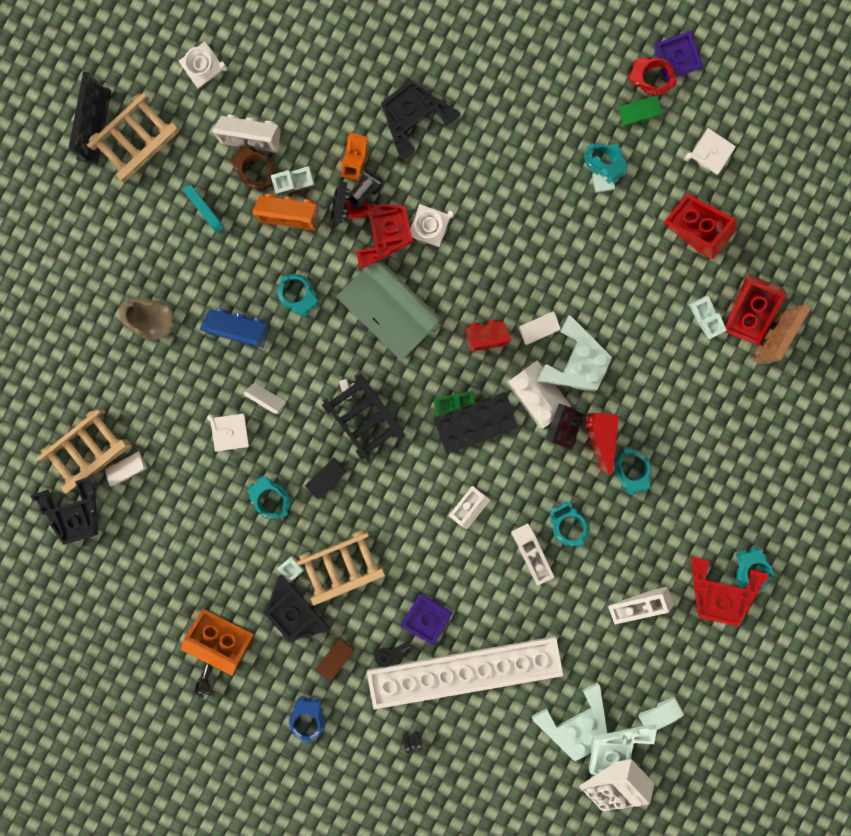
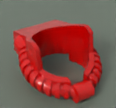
(641, 67)

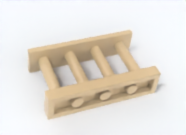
(152, 144)
(102, 458)
(338, 586)

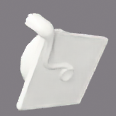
(201, 64)
(711, 151)
(430, 225)
(229, 432)

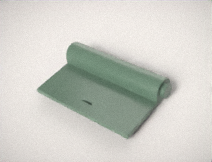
(400, 313)

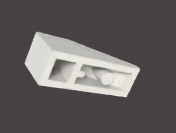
(532, 554)
(642, 606)

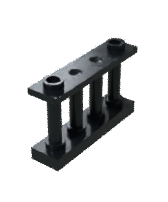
(370, 400)

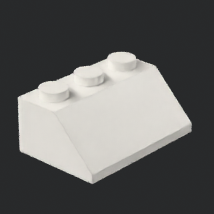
(248, 132)
(537, 397)

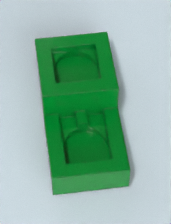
(640, 111)
(452, 402)

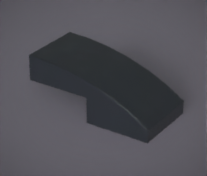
(325, 478)

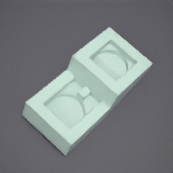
(292, 181)
(707, 317)
(663, 714)

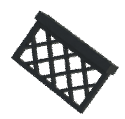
(89, 118)

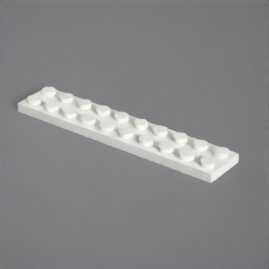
(464, 672)

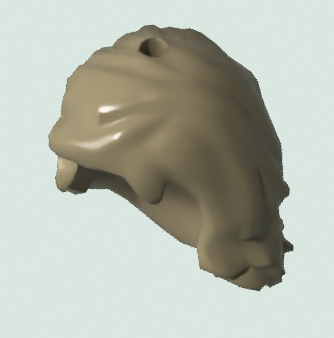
(147, 317)

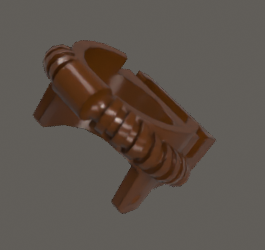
(243, 158)

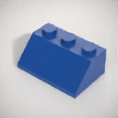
(235, 327)

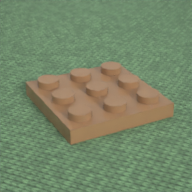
(781, 335)

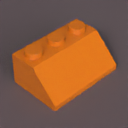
(286, 212)
(216, 641)

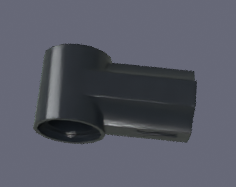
(367, 185)

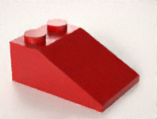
(701, 225)
(754, 309)
(487, 336)
(602, 436)

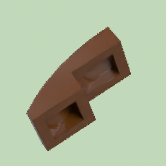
(335, 659)

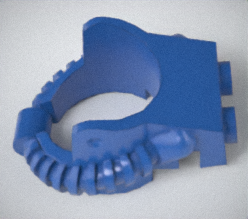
(307, 706)

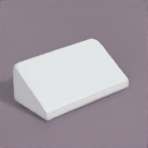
(539, 328)
(265, 398)
(125, 469)
(469, 507)

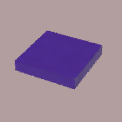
(680, 53)
(426, 618)

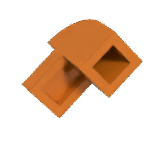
(355, 157)

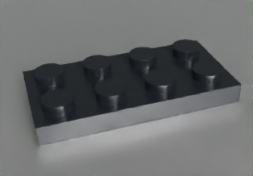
(475, 422)

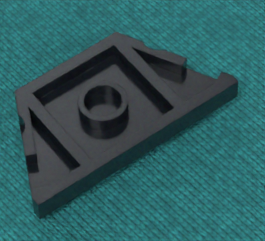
(292, 613)

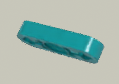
(203, 208)

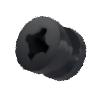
(412, 742)

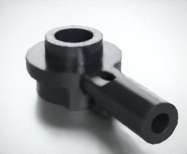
(385, 656)
(202, 686)

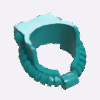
(597, 166)
(304, 306)
(640, 483)
(256, 492)
(562, 513)
(746, 560)

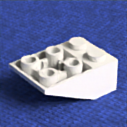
(619, 786)

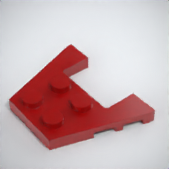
(389, 230)
(723, 601)

